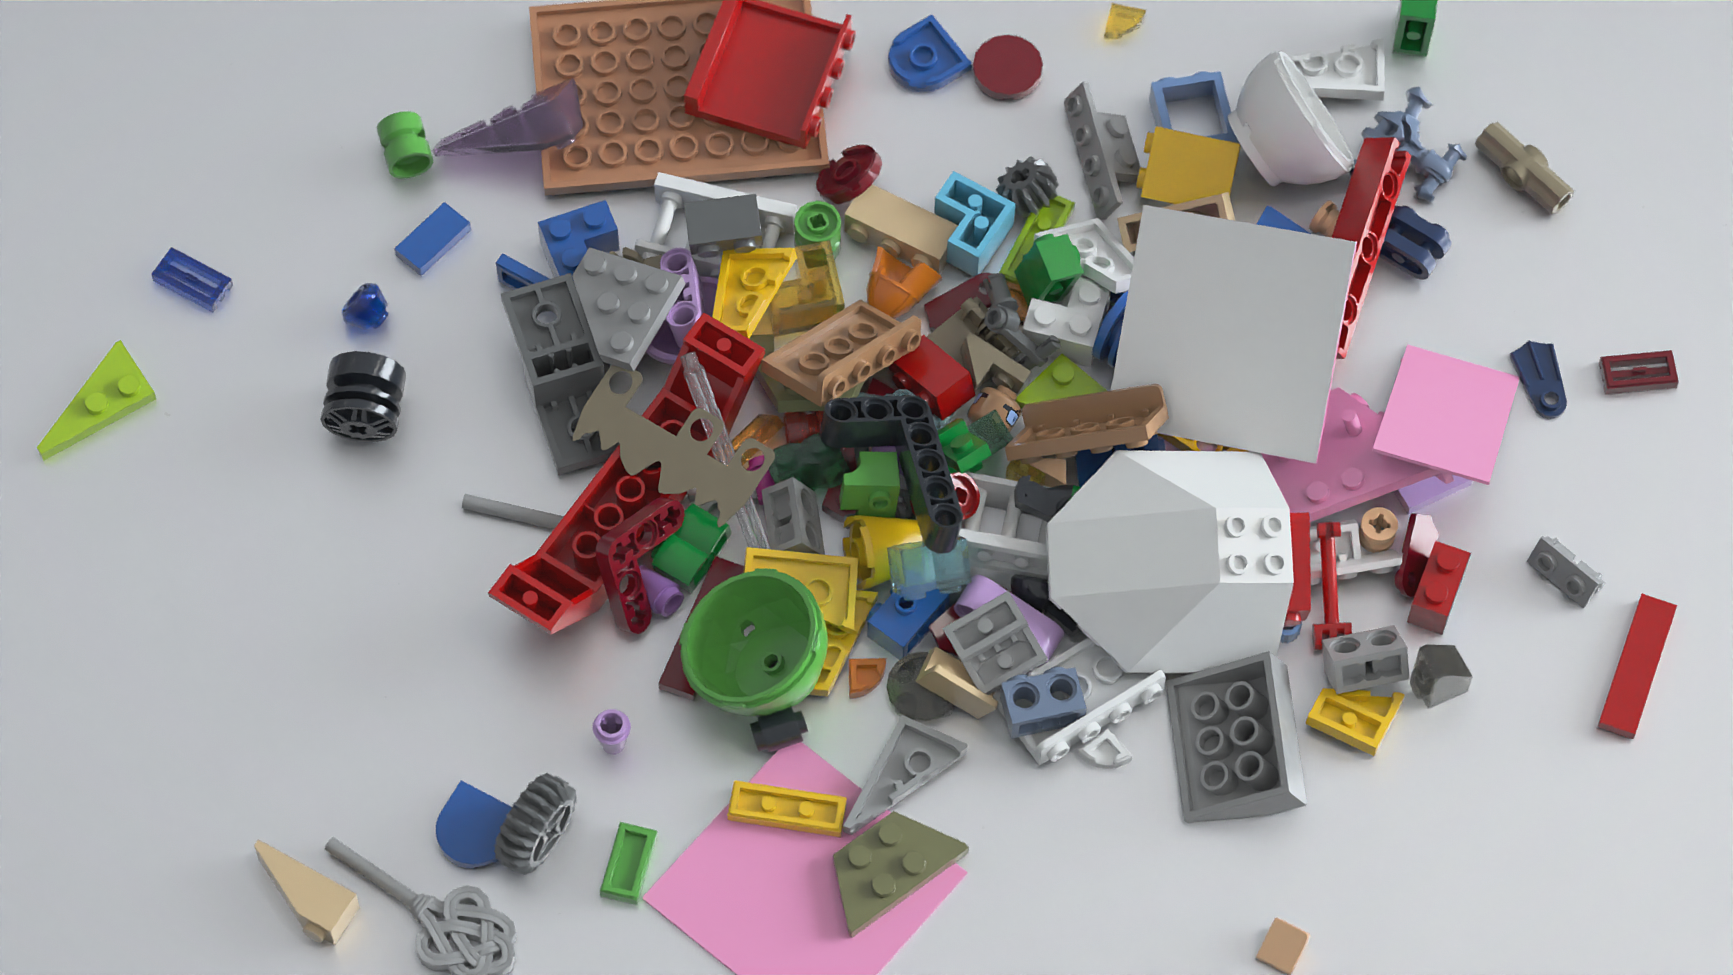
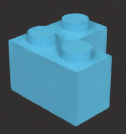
(981, 219)

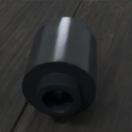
(779, 729)

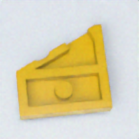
(1355, 717)

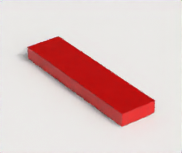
(1637, 666)

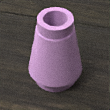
(612, 730)

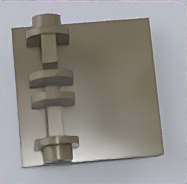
(971, 319)

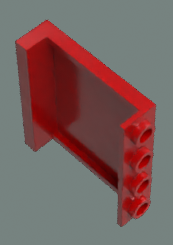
(768, 70)

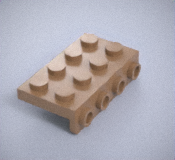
(842, 352)
(1089, 422)

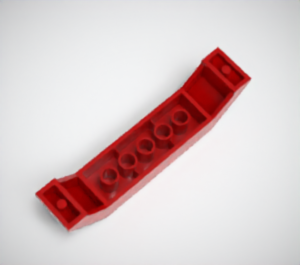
(563, 576)

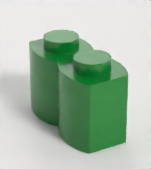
(691, 549)

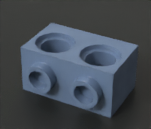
(1046, 711)

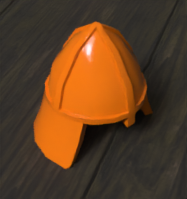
(897, 287)

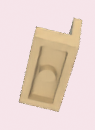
(951, 681)

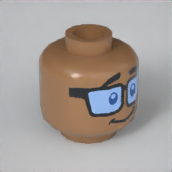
(1000, 399)

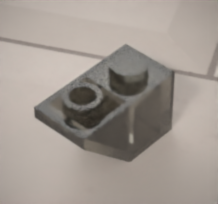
(1439, 674)

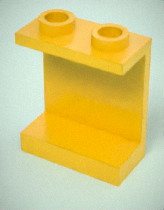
(1186, 166)

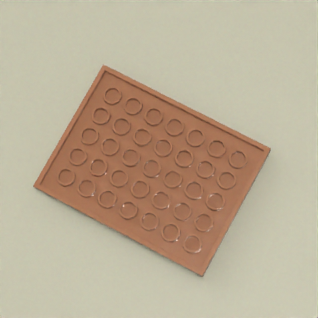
(631, 88)

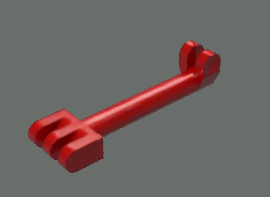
(1327, 532)

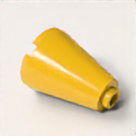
(869, 542)

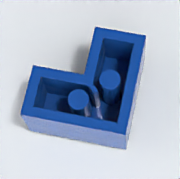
(570, 235)

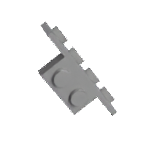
(1103, 149)

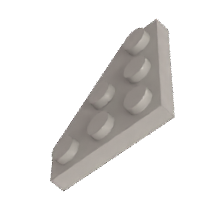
(624, 304)

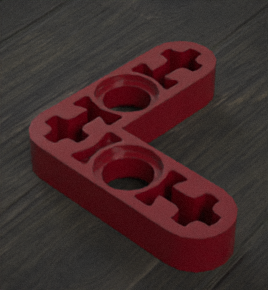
(622, 560)

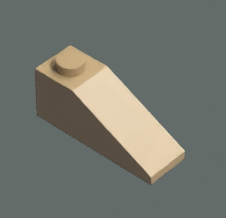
(315, 900)

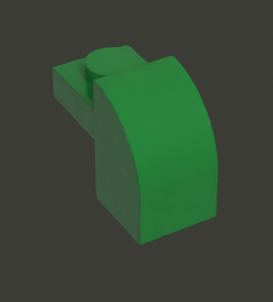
(961, 448)

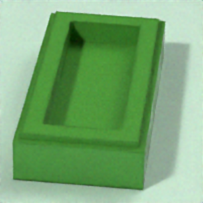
(628, 863)

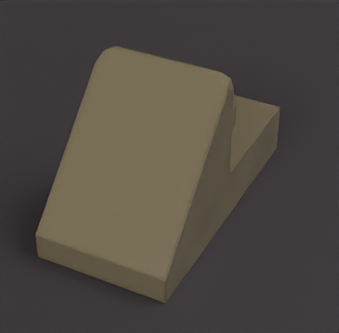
(984, 360)

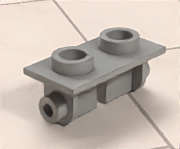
(1557, 565)

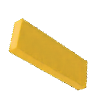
(787, 808)

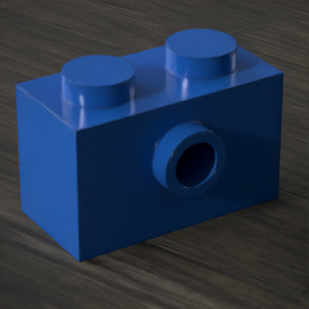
(902, 623)

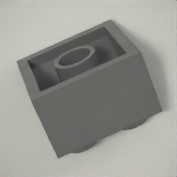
(723, 225)

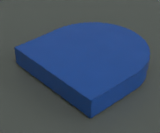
(926, 57)
(470, 826)

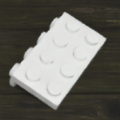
(1106, 692)

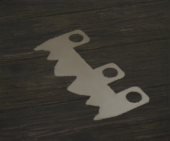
(681, 457)

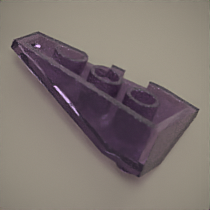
(542, 122)

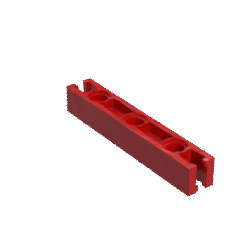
(1366, 218)

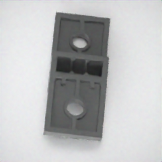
(558, 366)

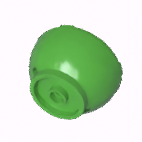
(735, 668)

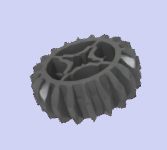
(535, 823)

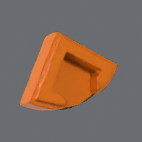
(865, 675)

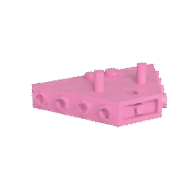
(1346, 465)

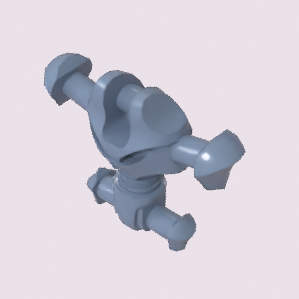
(1406, 130)

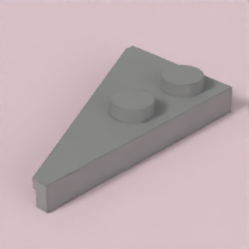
(906, 763)

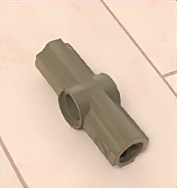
(1524, 167)

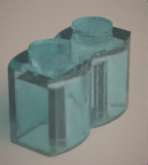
(920, 570)

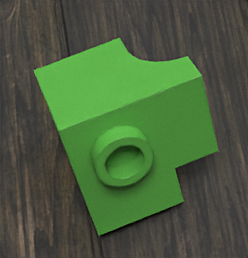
(872, 486)

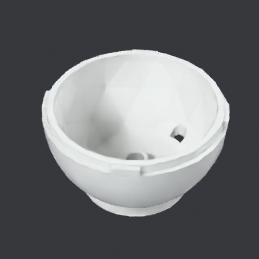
(1288, 126)

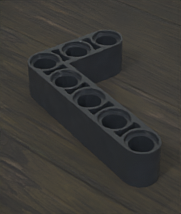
(911, 429)

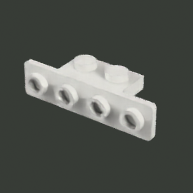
(1349, 556)

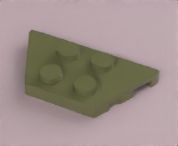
(889, 866)

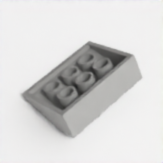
(1236, 740)

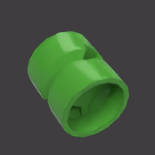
(405, 144)
(818, 223)

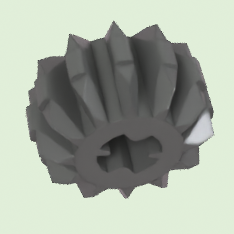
(1028, 185)

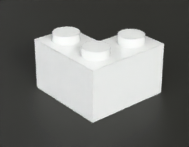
(1073, 325)

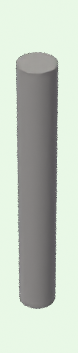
(510, 511)

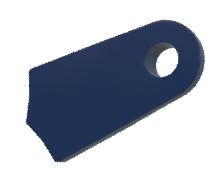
(1540, 377)

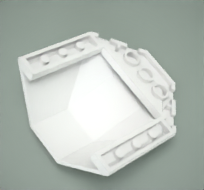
(1175, 559)

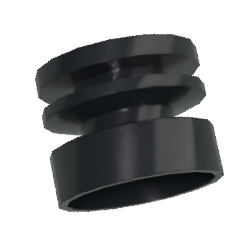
(363, 396)

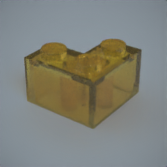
(812, 296)

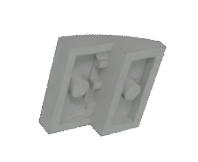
(995, 643)

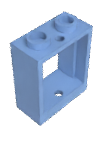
(1194, 86)

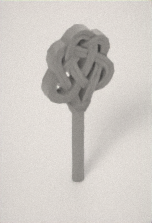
(458, 923)

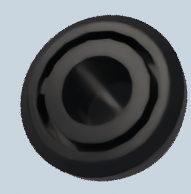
(1031, 591)

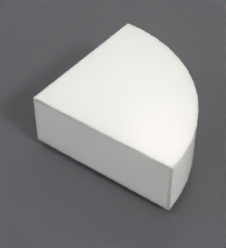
(1105, 751)

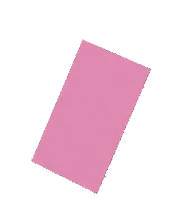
(1446, 414)

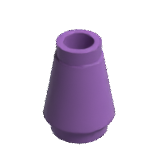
(662, 593)

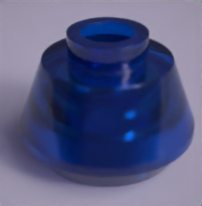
(366, 307)

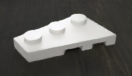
(1346, 73)
(1100, 253)

